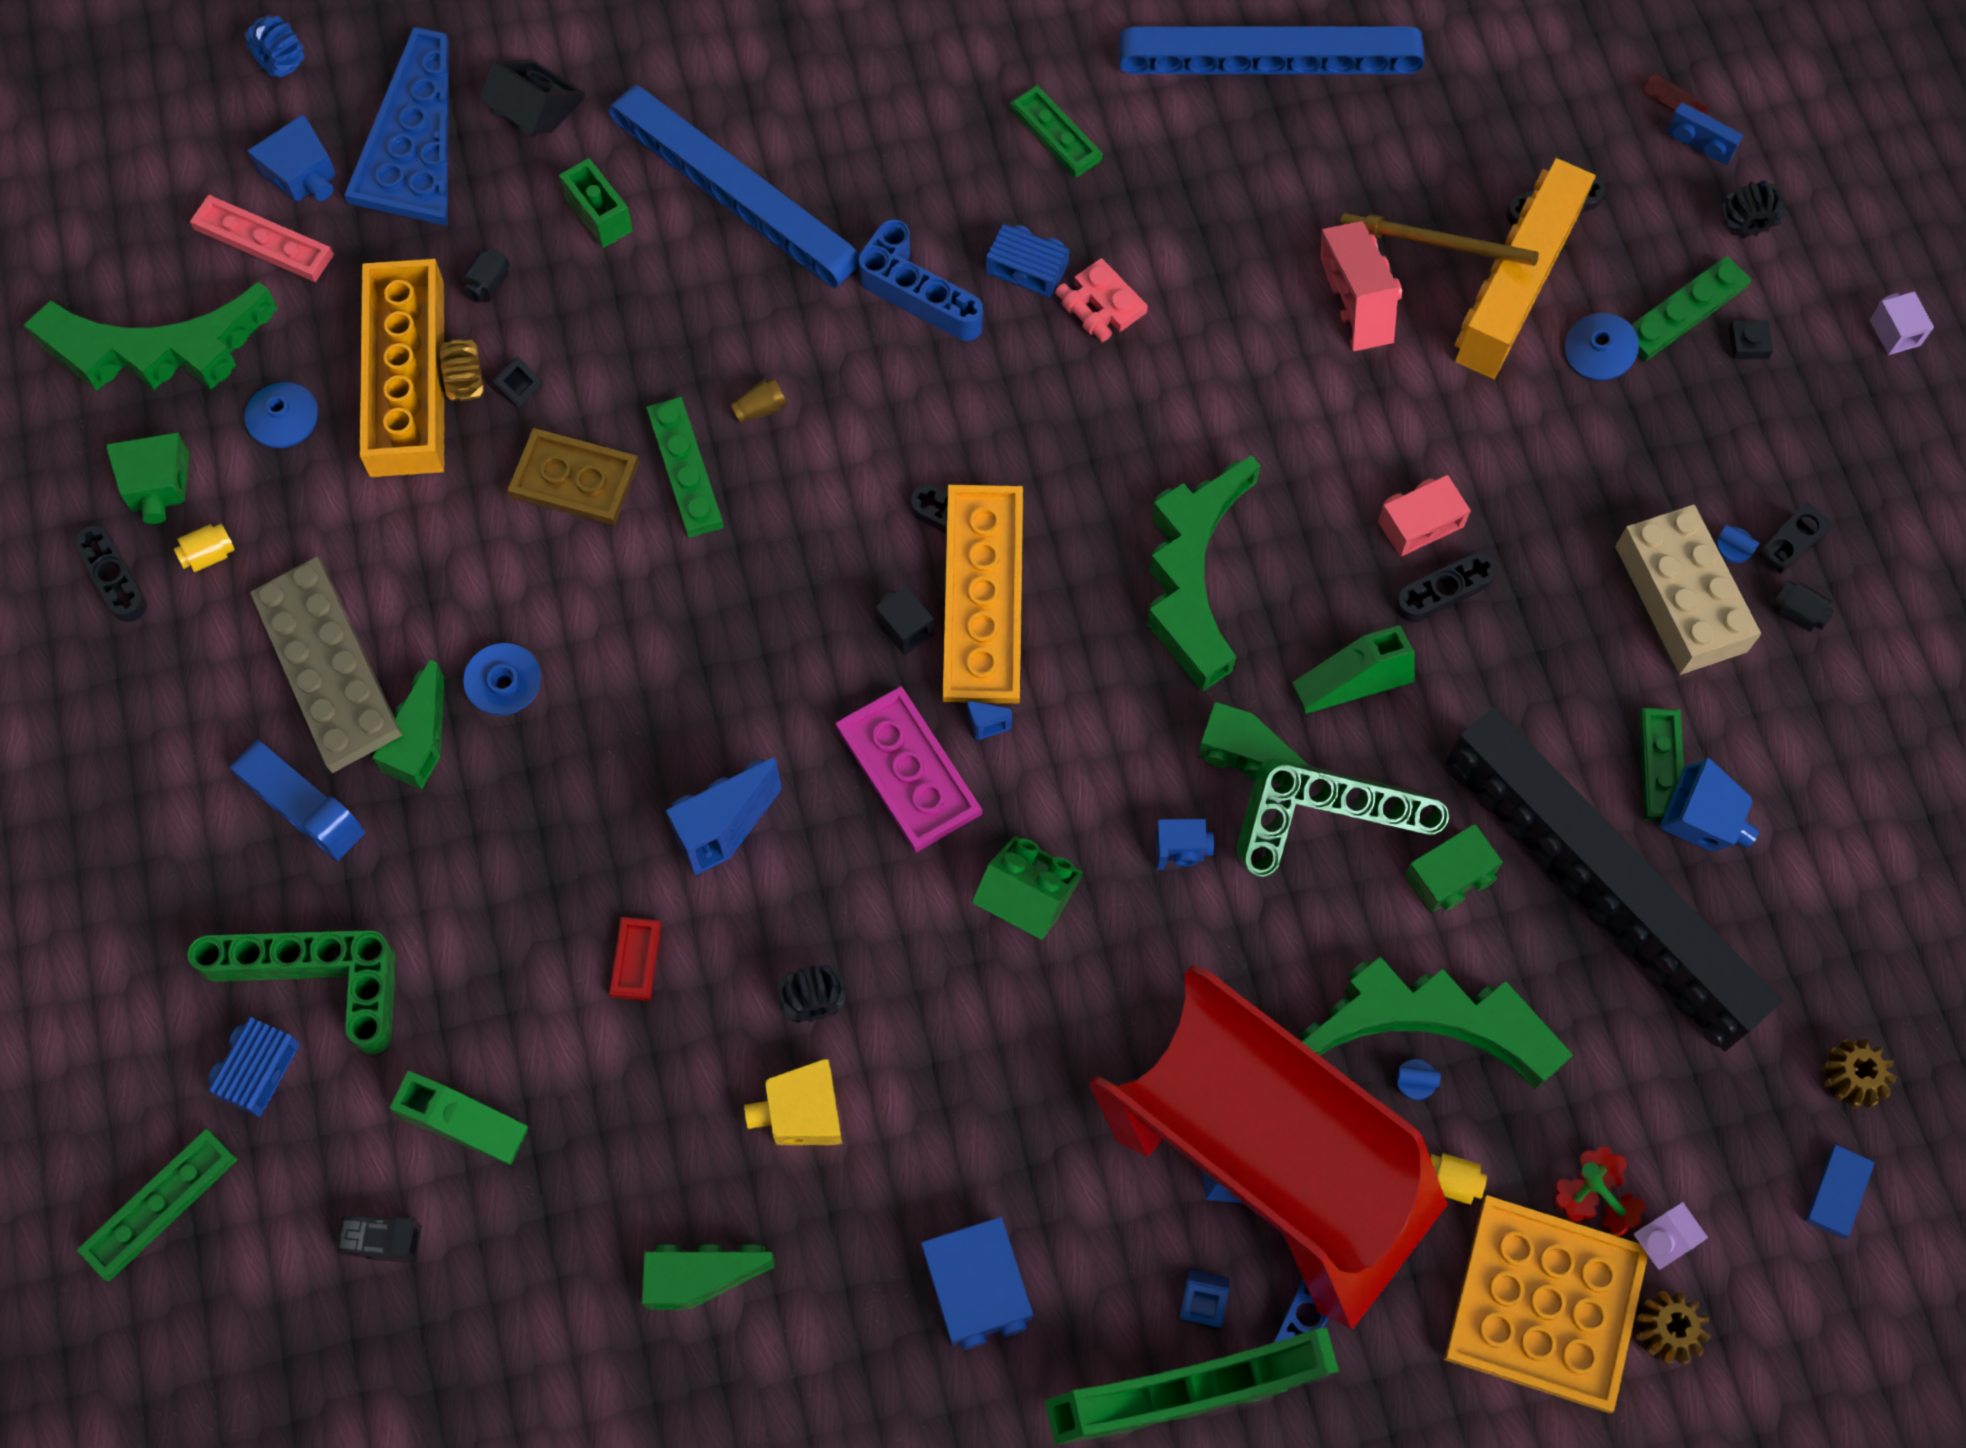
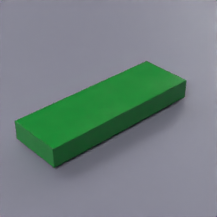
(1056, 131)
(1660, 758)

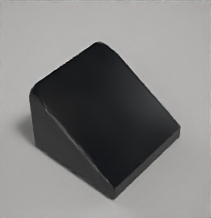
(515, 382)

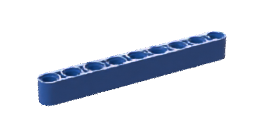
(1271, 50)
(735, 186)

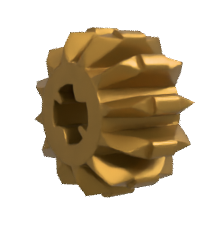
(461, 370)
(1870, 1085)
(1673, 1345)

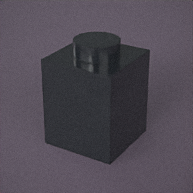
(904, 619)

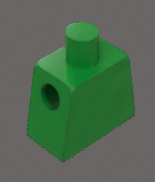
(151, 473)

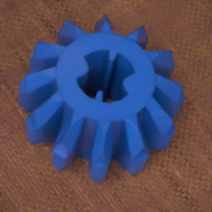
(274, 46)

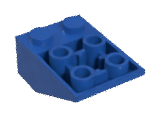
(721, 818)

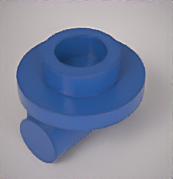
(1735, 544)
(1417, 1079)

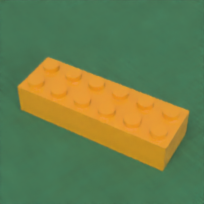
(1514, 286)
(402, 368)

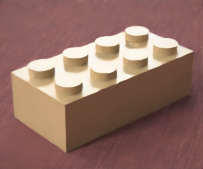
(1687, 589)

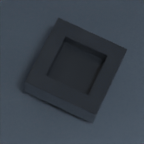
(1750, 339)

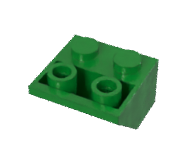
(1027, 886)

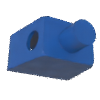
(295, 161)
(1709, 809)

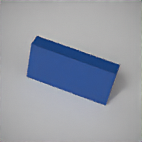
(1839, 1191)

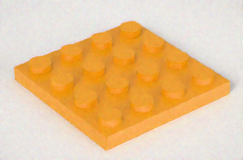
(1547, 1304)

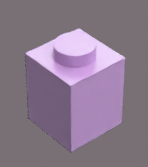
(1901, 322)
(1670, 1236)

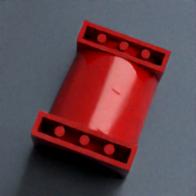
(1285, 1140)

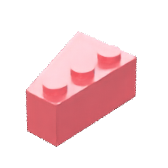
(1364, 283)

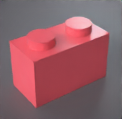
(1423, 515)

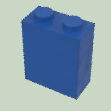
(977, 1283)

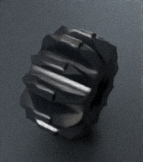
(1753, 209)
(811, 993)

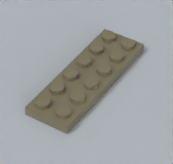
(325, 665)

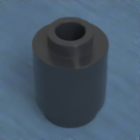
(484, 275)
(1803, 606)

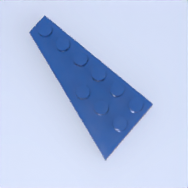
(407, 148)

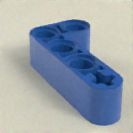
(959, 311)
(297, 800)

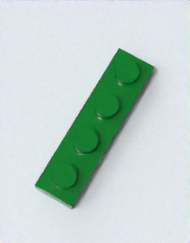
(1689, 307)
(685, 467)
(157, 1205)

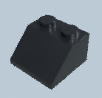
(529, 95)

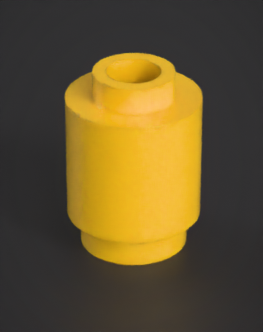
(204, 547)
(1459, 1178)

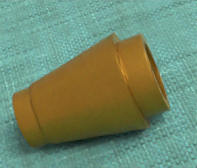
(759, 401)

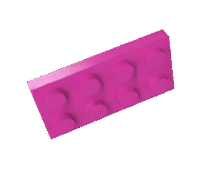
(908, 769)

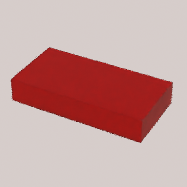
(635, 959)

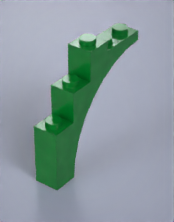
(152, 354)
(1183, 614)
(1497, 1023)
(1191, 1389)

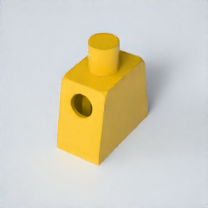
(799, 1107)

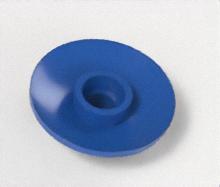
(1601, 361)
(285, 426)
(498, 664)

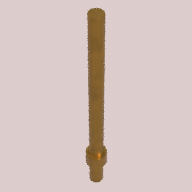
(1379, 226)

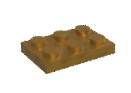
(573, 476)

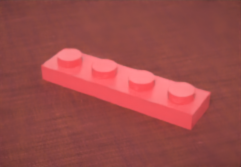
(262, 238)

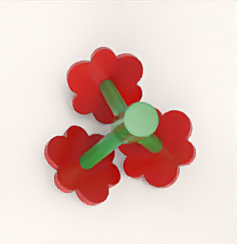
(1600, 1172)

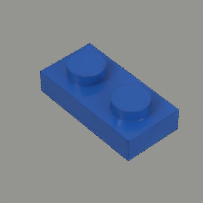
(1704, 133)

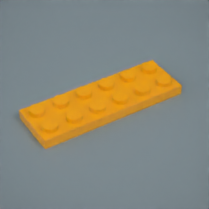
(983, 594)

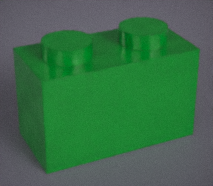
(596, 203)
(1454, 869)

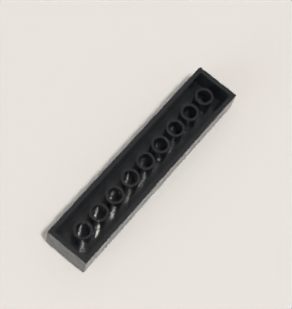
(1611, 881)

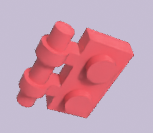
(1108, 293)

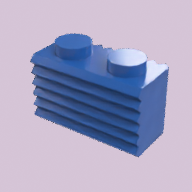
(1027, 260)
(252, 1066)

